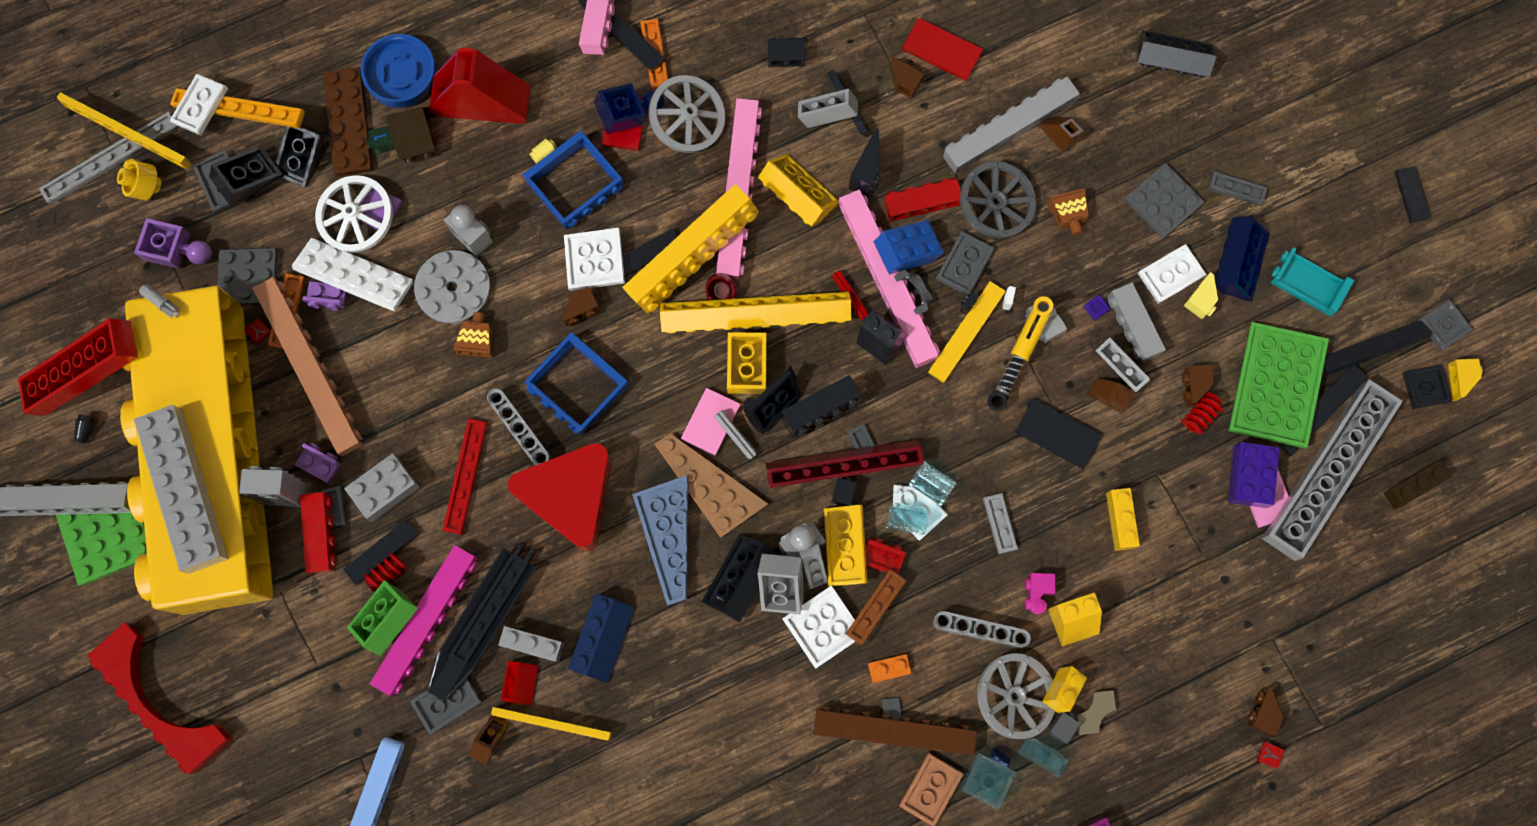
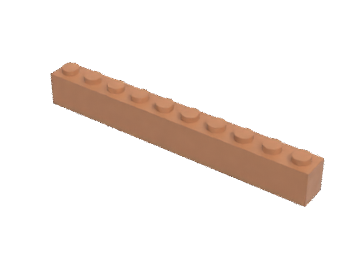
(307, 366)

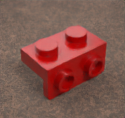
(884, 557)

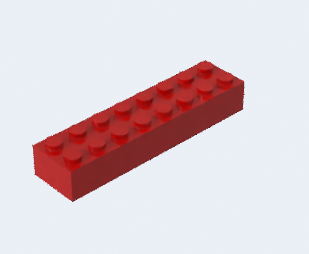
(77, 367)

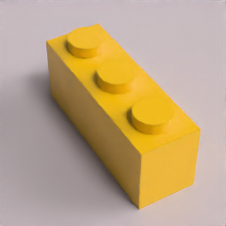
(1122, 519)

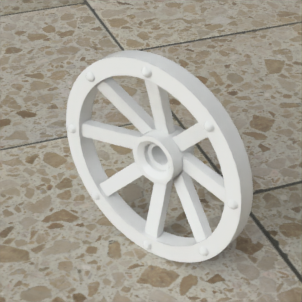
(356, 214)

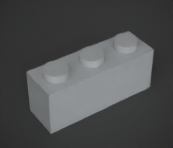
(828, 108)
(1122, 364)
(531, 644)

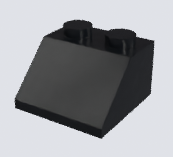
(880, 336)

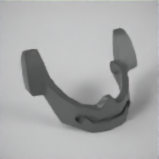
(920, 289)

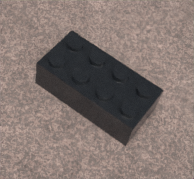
(820, 407)

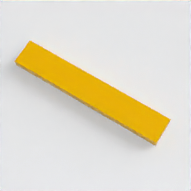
(966, 332)
(551, 723)

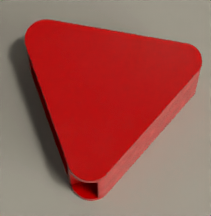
(478, 89)
(568, 493)

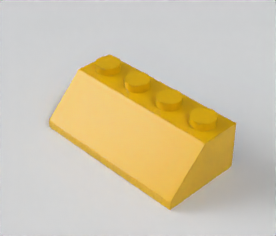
(798, 189)

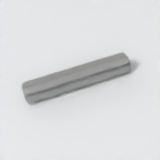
(735, 434)

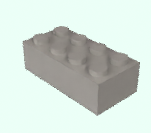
(271, 486)

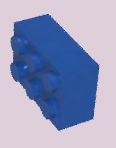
(908, 247)

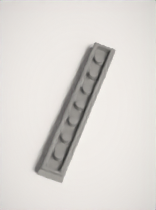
(105, 160)

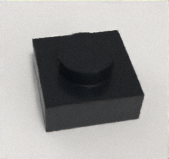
(968, 302)

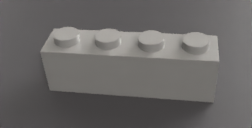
(1136, 323)

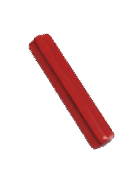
(856, 303)

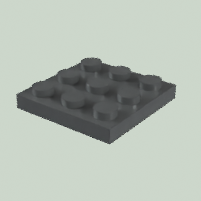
(1164, 201)
(244, 269)

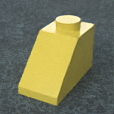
(1203, 298)

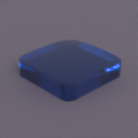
(1000, 757)

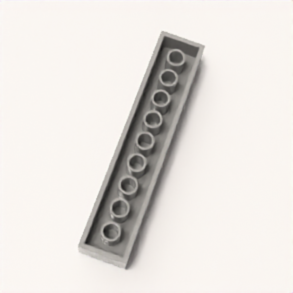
(1332, 470)

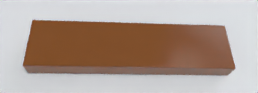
(875, 607)

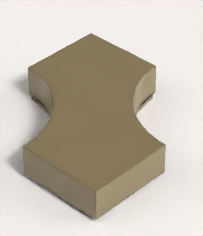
(1100, 706)

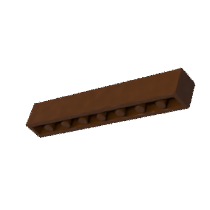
(895, 732)

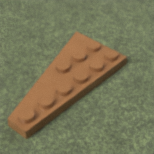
(715, 493)

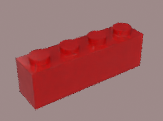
(922, 199)
(317, 532)

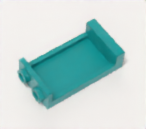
(1310, 283)

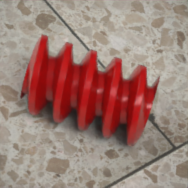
(1202, 412)
(385, 572)

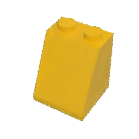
(1077, 619)

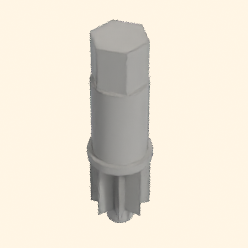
(161, 302)

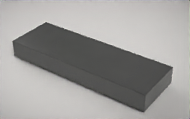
(1237, 188)

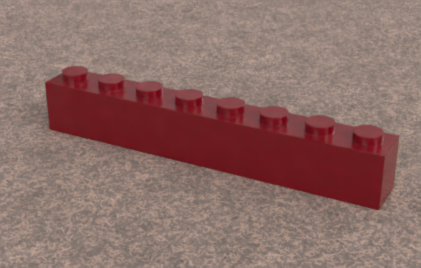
(844, 463)

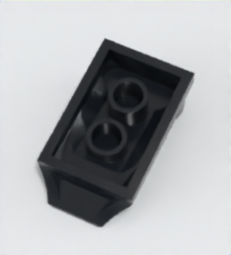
(767, 407)

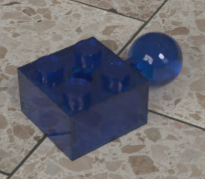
(622, 108)

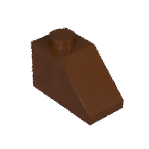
(1111, 394)
(488, 739)

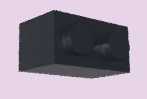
(786, 52)

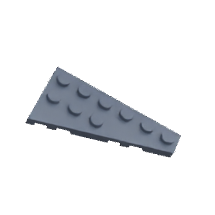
(665, 525)

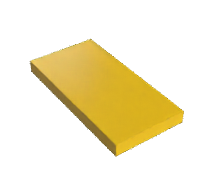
(845, 545)

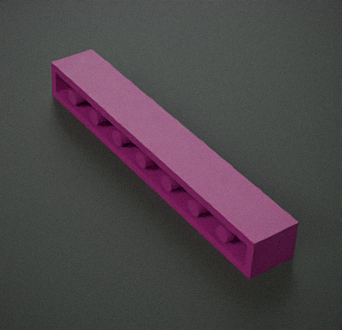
(422, 625)

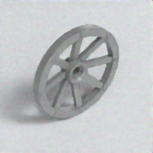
(684, 116)
(1019, 696)

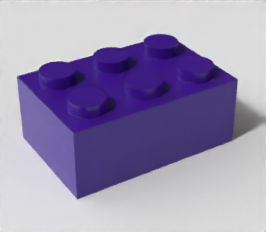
(1253, 475)

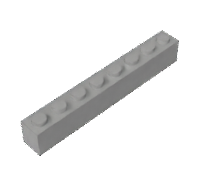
(1011, 124)
(64, 499)

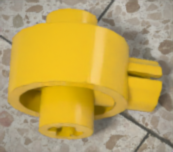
(138, 179)

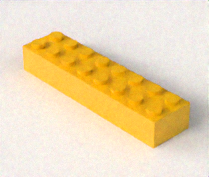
(691, 249)

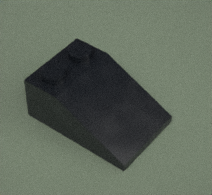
(301, 153)
(867, 168)
(244, 174)

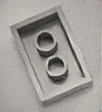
(382, 488)
(781, 584)

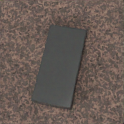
(892, 708)

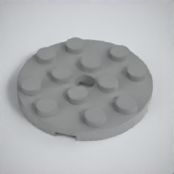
(433, 282)

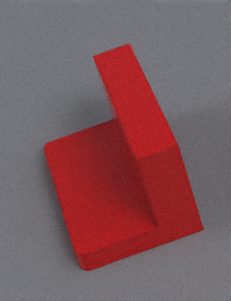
(519, 683)

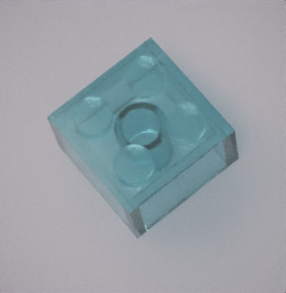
(987, 781)

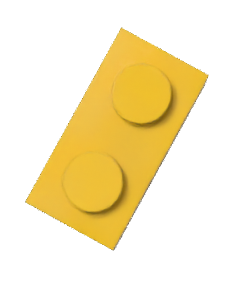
(1064, 689)

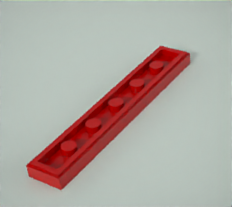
(465, 476)

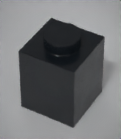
(844, 491)

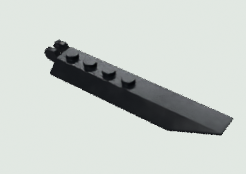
(480, 620)

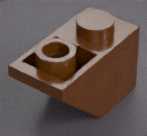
(905, 78)
(1062, 131)
(580, 305)
(1197, 382)
(1266, 715)

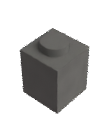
(1064, 727)

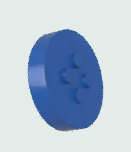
(398, 70)

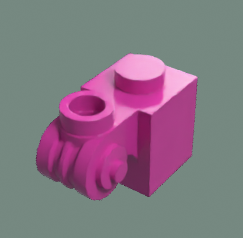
(1038, 585)

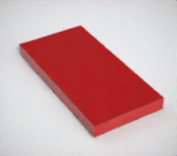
(942, 49)

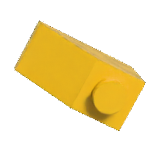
(1463, 376)

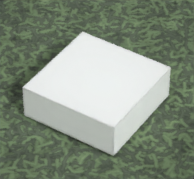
(1008, 298)

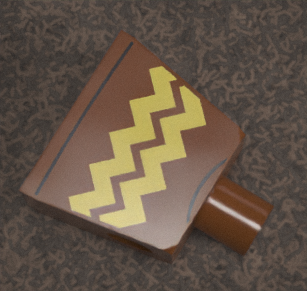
(1069, 210)
(475, 338)

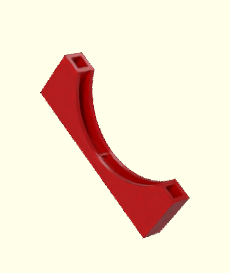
(118, 662)

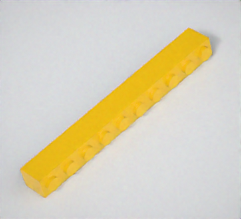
(755, 312)

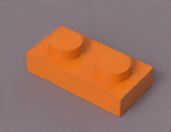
(889, 668)

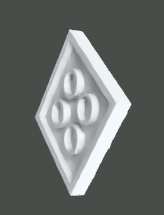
(594, 259)
(821, 627)

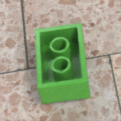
(382, 618)

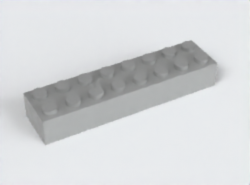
(180, 489)

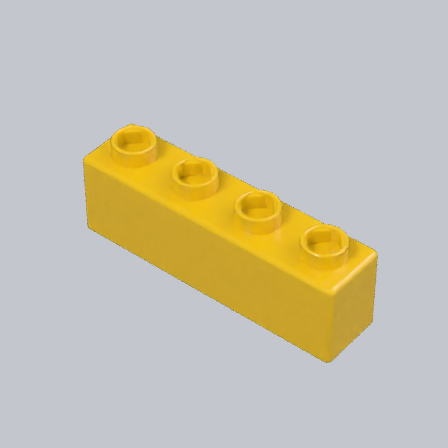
(205, 371)

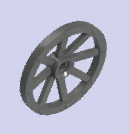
(1000, 198)

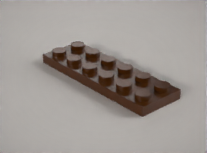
(347, 121)

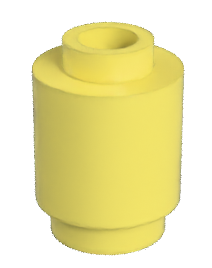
(542, 150)

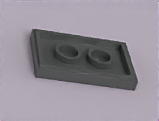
(212, 194)
(965, 263)
(437, 714)

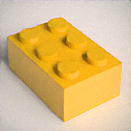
(746, 363)

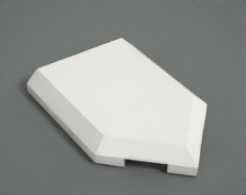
(911, 499)

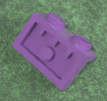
(325, 296)
(317, 463)

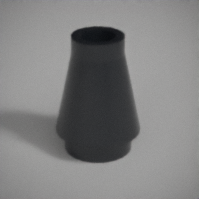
(83, 427)

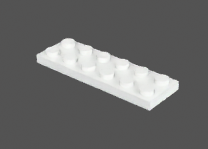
(352, 274)

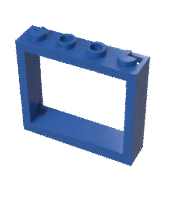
(558, 156)
(548, 364)

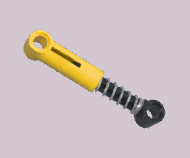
(1021, 351)

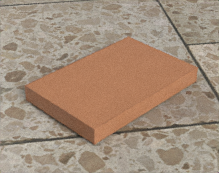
(931, 789)

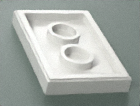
(198, 104)
(1172, 273)

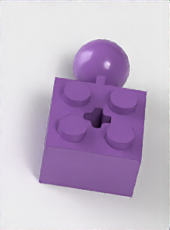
(167, 244)

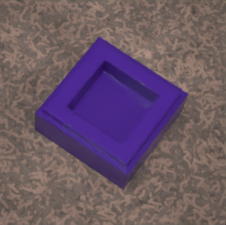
(1096, 307)

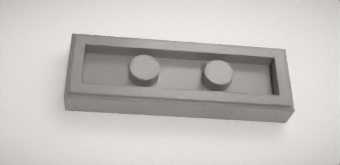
(1000, 523)
(813, 566)

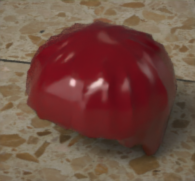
(720, 287)

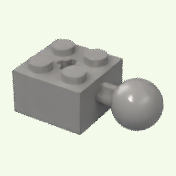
(468, 229)
(801, 539)

